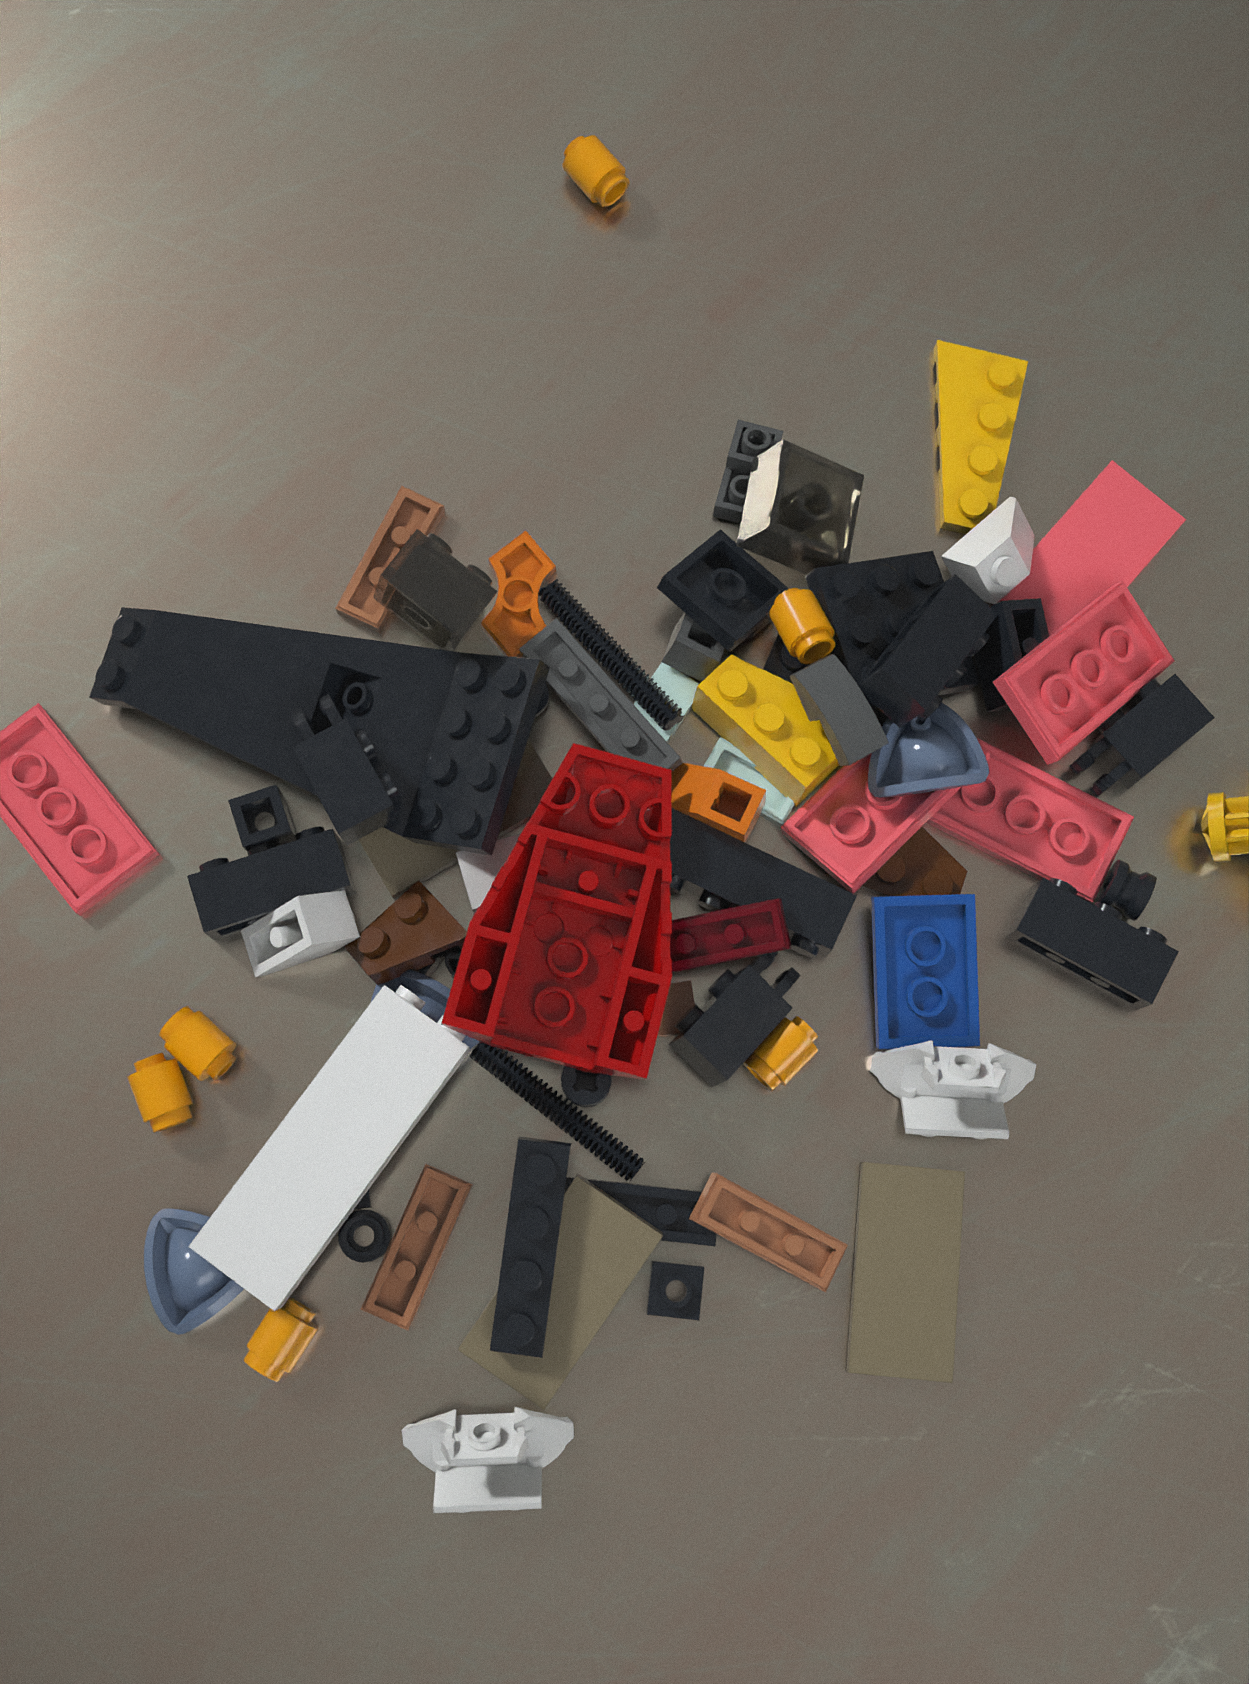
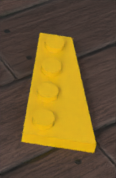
(976, 421)

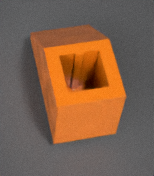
(717, 799)

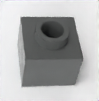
(692, 649)

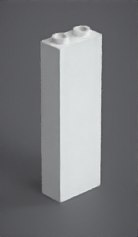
(331, 1147)

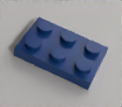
(925, 970)

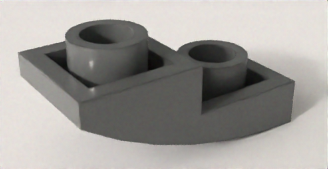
(747, 443)
(843, 710)

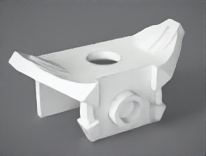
(953, 1087)
(488, 1458)

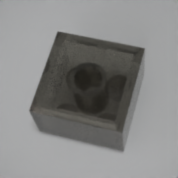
(800, 508)
(434, 591)

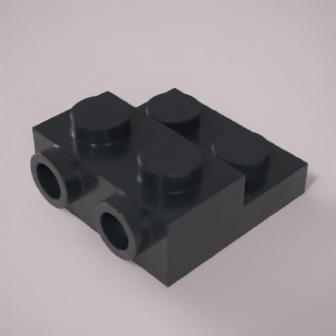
(723, 590)

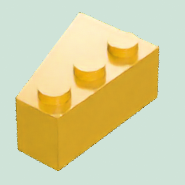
(767, 725)

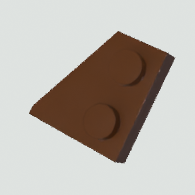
(918, 869)
(406, 936)

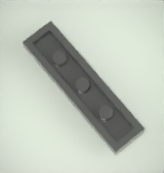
(597, 699)

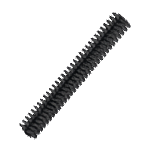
(610, 655)
(558, 1110)

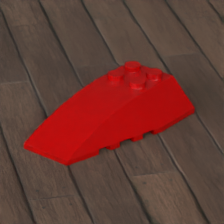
(577, 924)

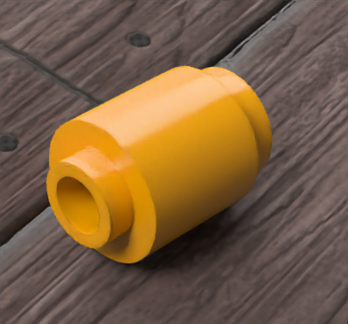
(595, 170)
(802, 625)
(198, 1044)
(782, 1053)
(160, 1092)
(281, 1339)

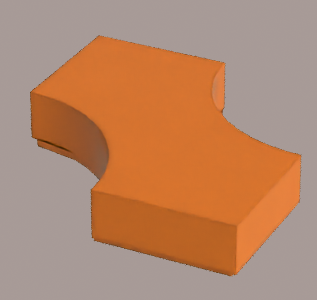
(521, 572)

